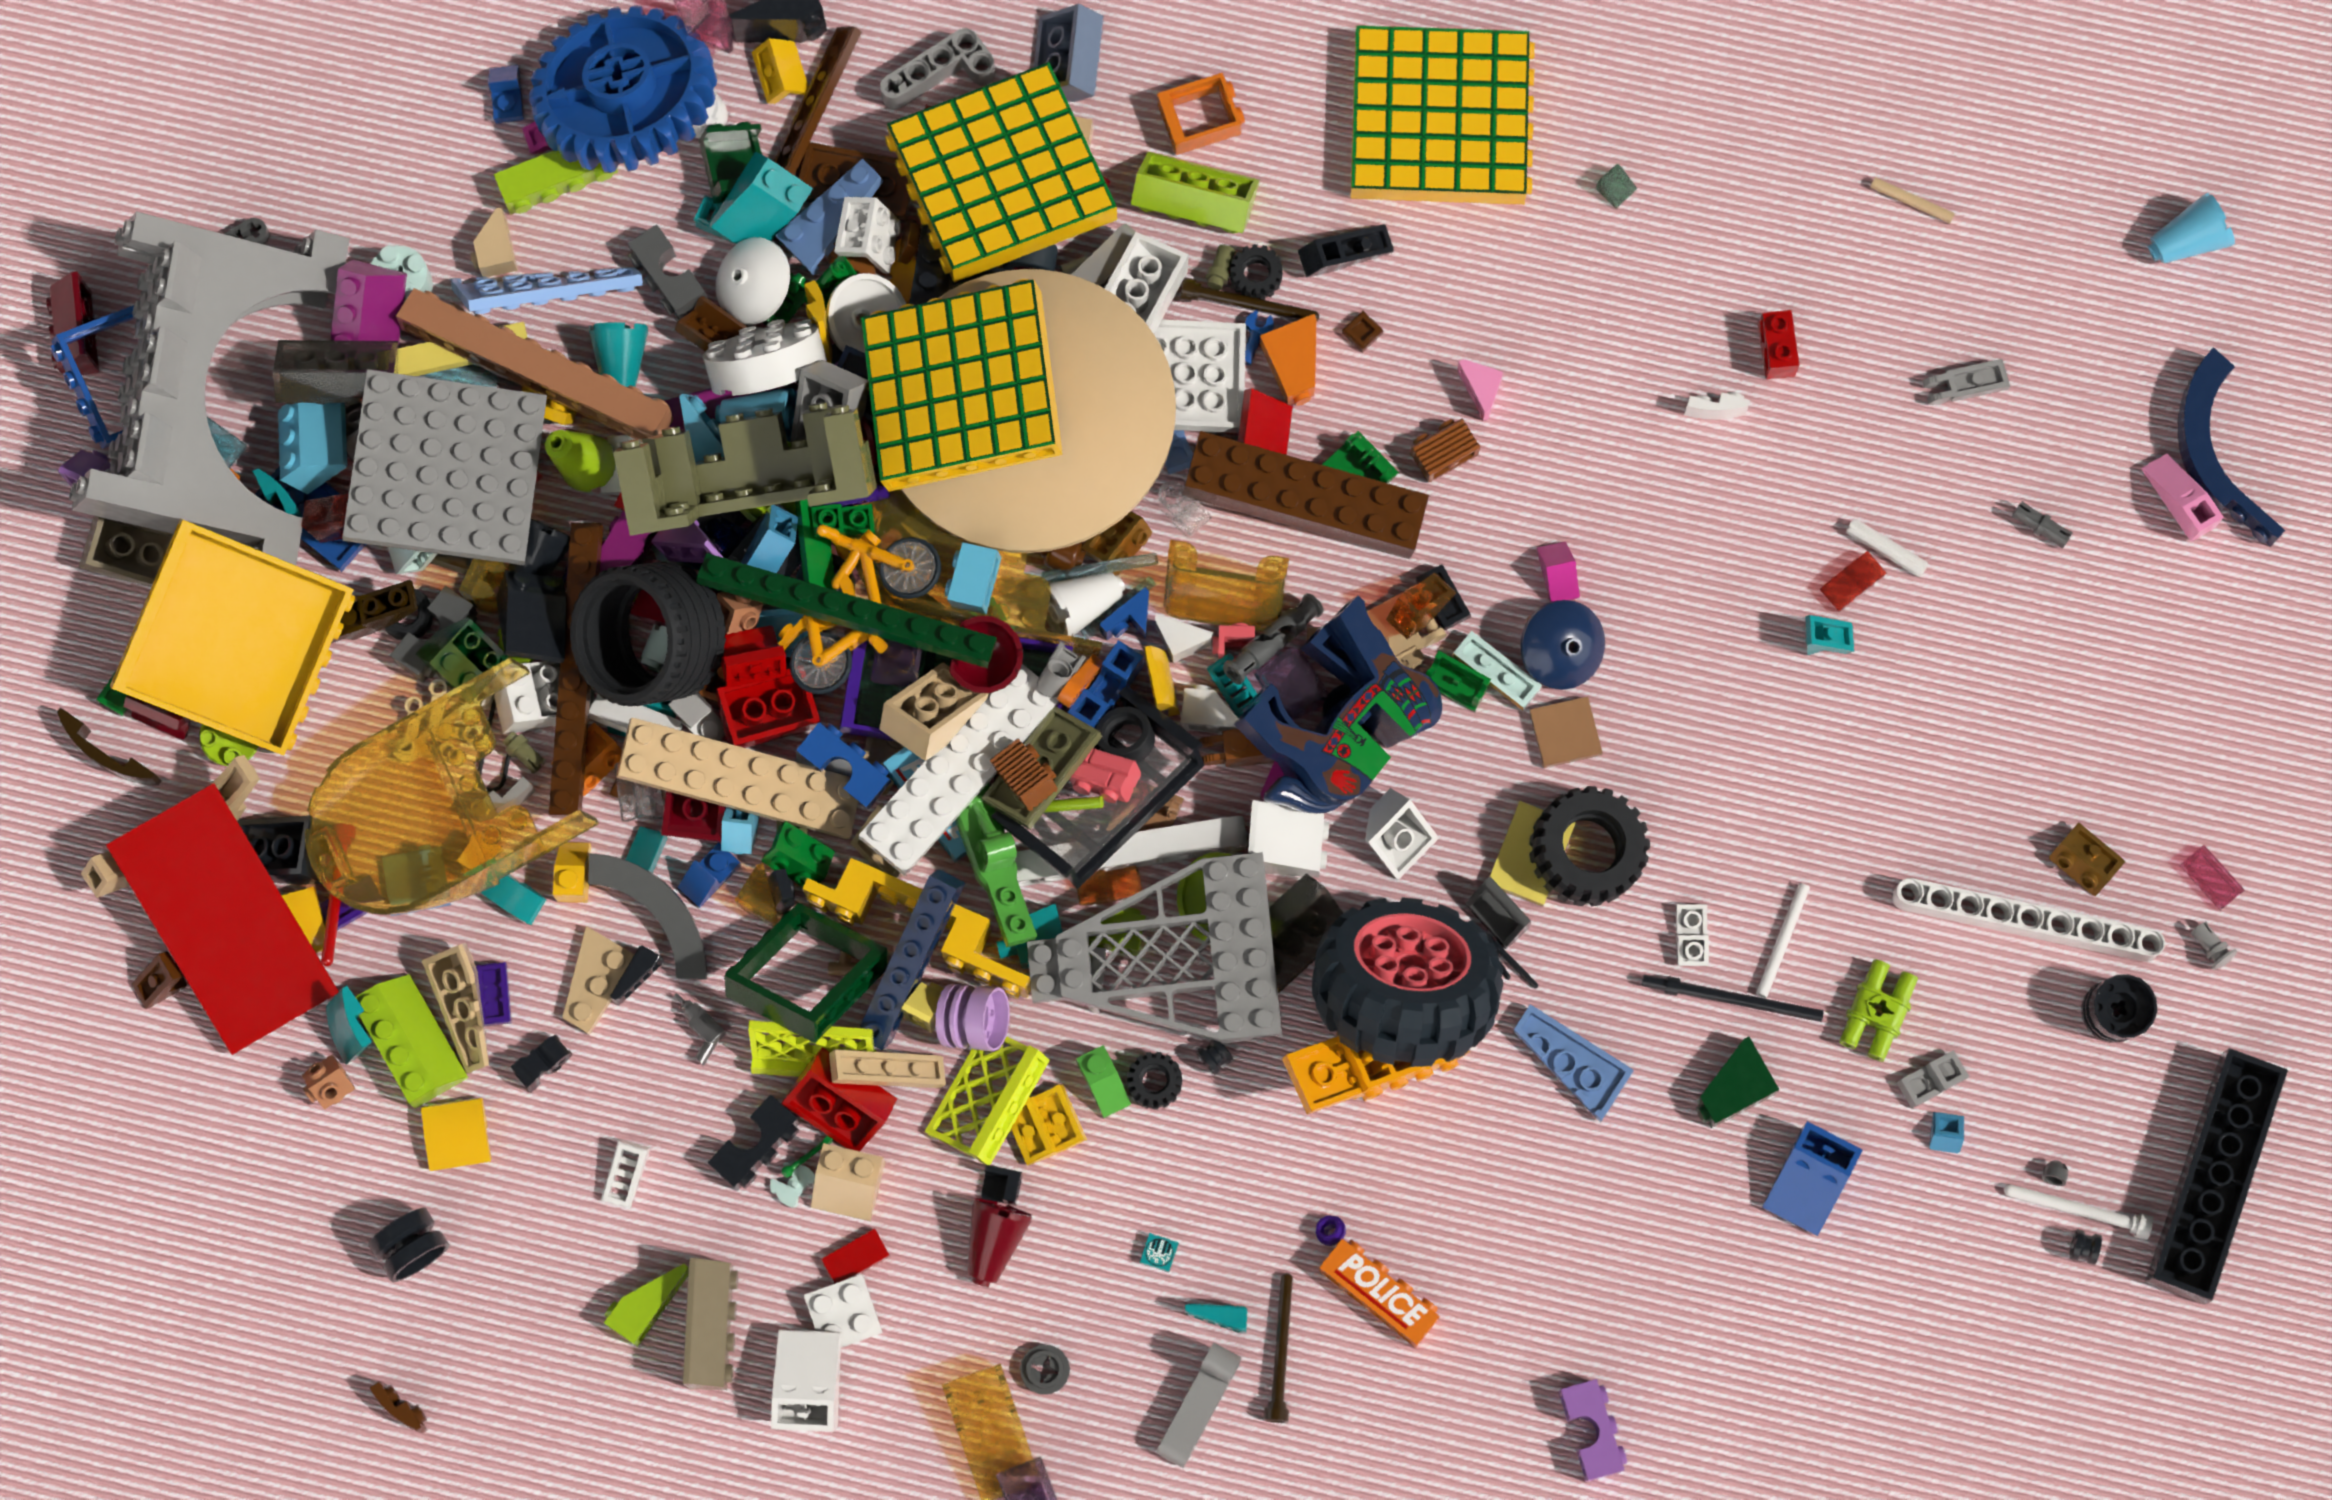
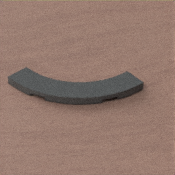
(662, 903)

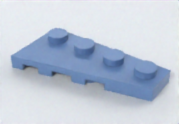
(816, 228)
(1580, 1065)

